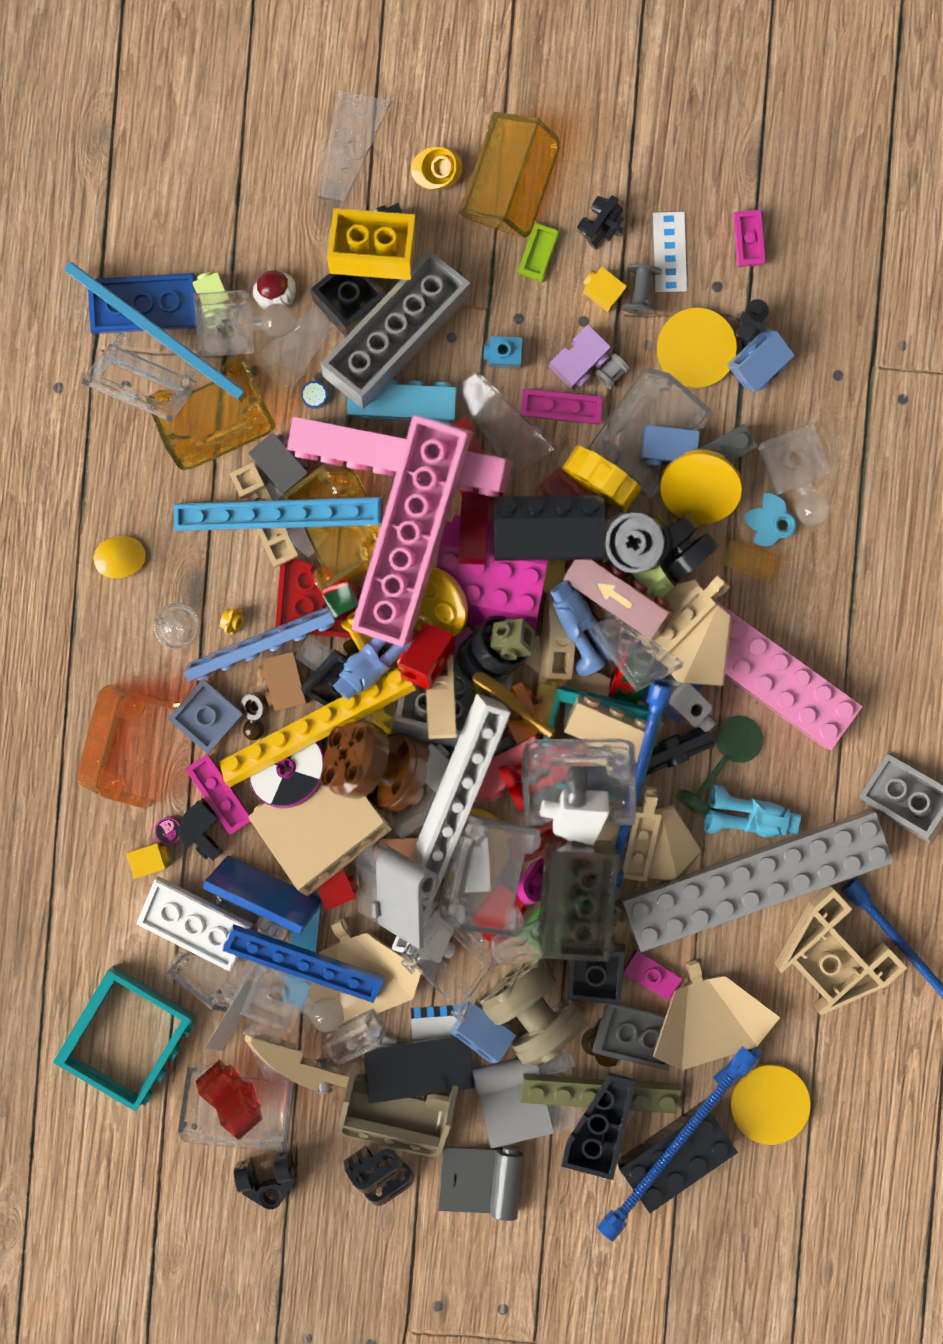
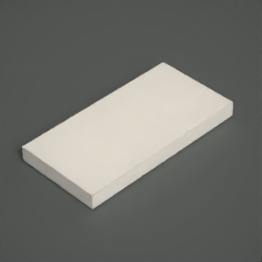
(189, 922)

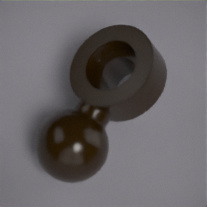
(253, 728)

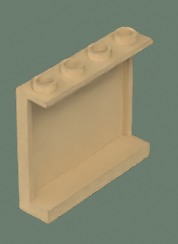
(319, 835)

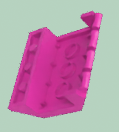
(497, 587)

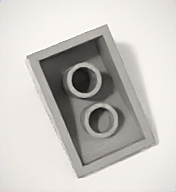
(906, 798)

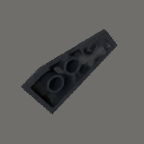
(600, 1131)

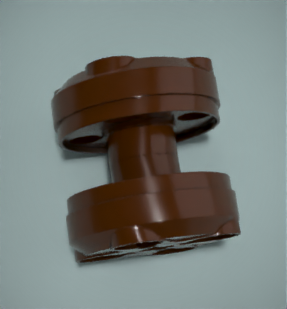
(375, 765)

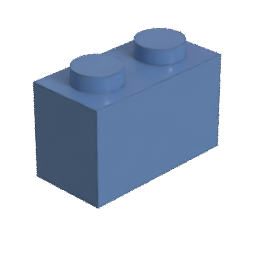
(761, 360)
(666, 444)
(483, 1035)

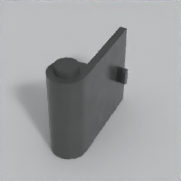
(485, 1181)

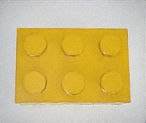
(372, 244)

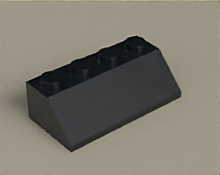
(549, 528)

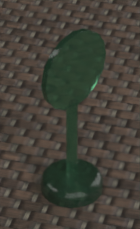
(738, 741)

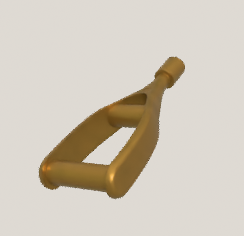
(509, 699)

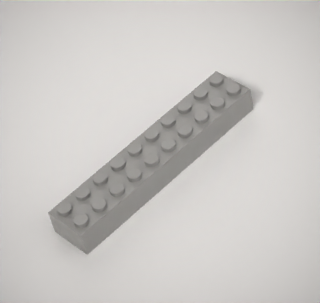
(756, 880)

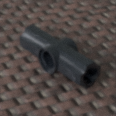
(678, 749)

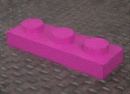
(561, 406)
(218, 794)

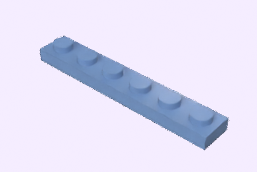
(251, 647)

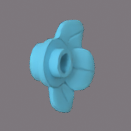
(766, 520)

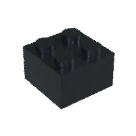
(346, 299)
(597, 979)

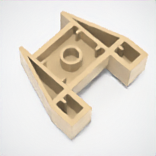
(830, 961)

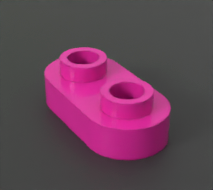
(531, 883)

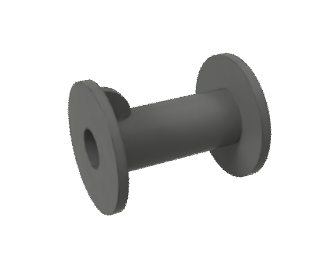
(640, 301)

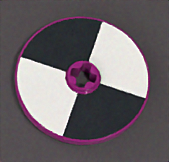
(292, 787)

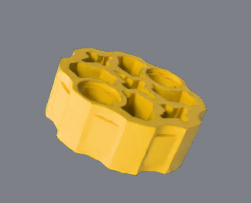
(601, 478)

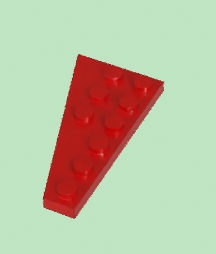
(301, 596)

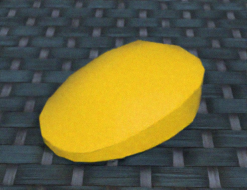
(436, 168)
(119, 557)

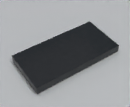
(417, 1068)

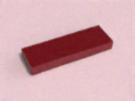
(473, 529)

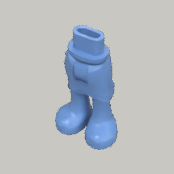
(575, 618)
(366, 668)

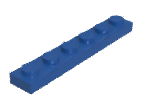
(302, 963)

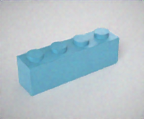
(406, 401)

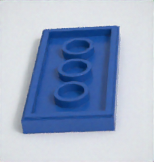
(160, 298)
(262, 894)

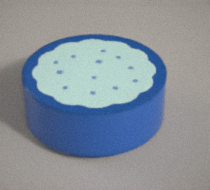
(314, 395)

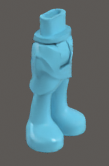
(764, 818)

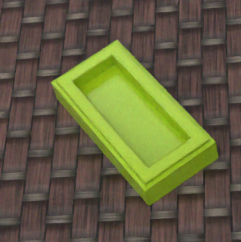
(538, 252)

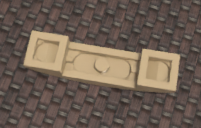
(275, 540)

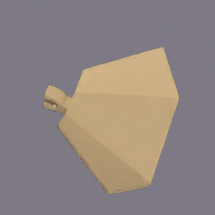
(698, 632)
(658, 843)
(372, 955)
(710, 1021)

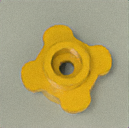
(232, 620)

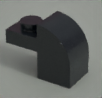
(194, 827)

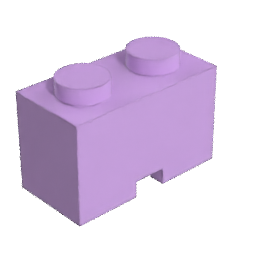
(574, 364)

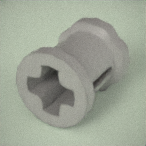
(612, 371)

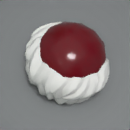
(274, 288)

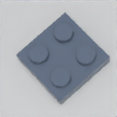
(205, 716)

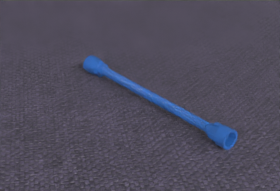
(658, 698)
(858, 894)
(614, 1222)

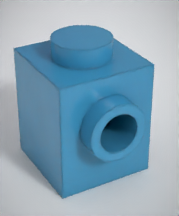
(503, 352)

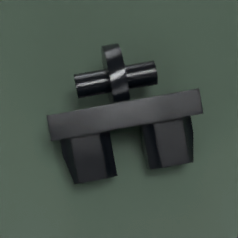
(606, 224)
(752, 320)

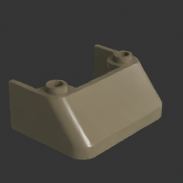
(396, 1124)

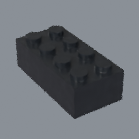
(699, 1155)

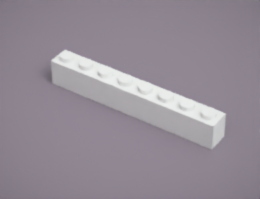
(460, 785)

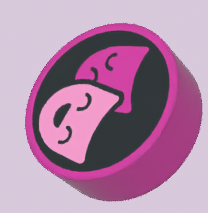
(167, 830)

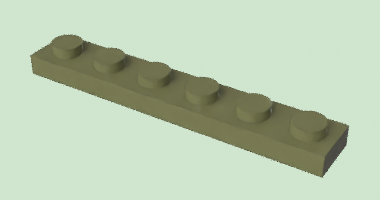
(581, 1091)

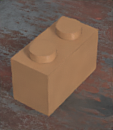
(283, 681)

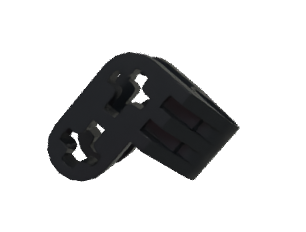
(371, 1172)
(247, 1181)

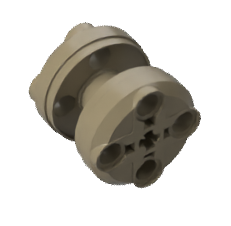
(546, 1028)

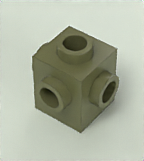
(512, 639)

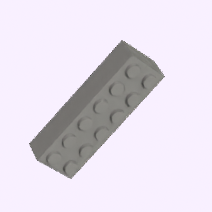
(396, 330)

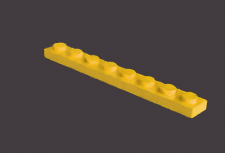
(313, 728)

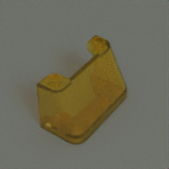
(213, 420)
(343, 549)

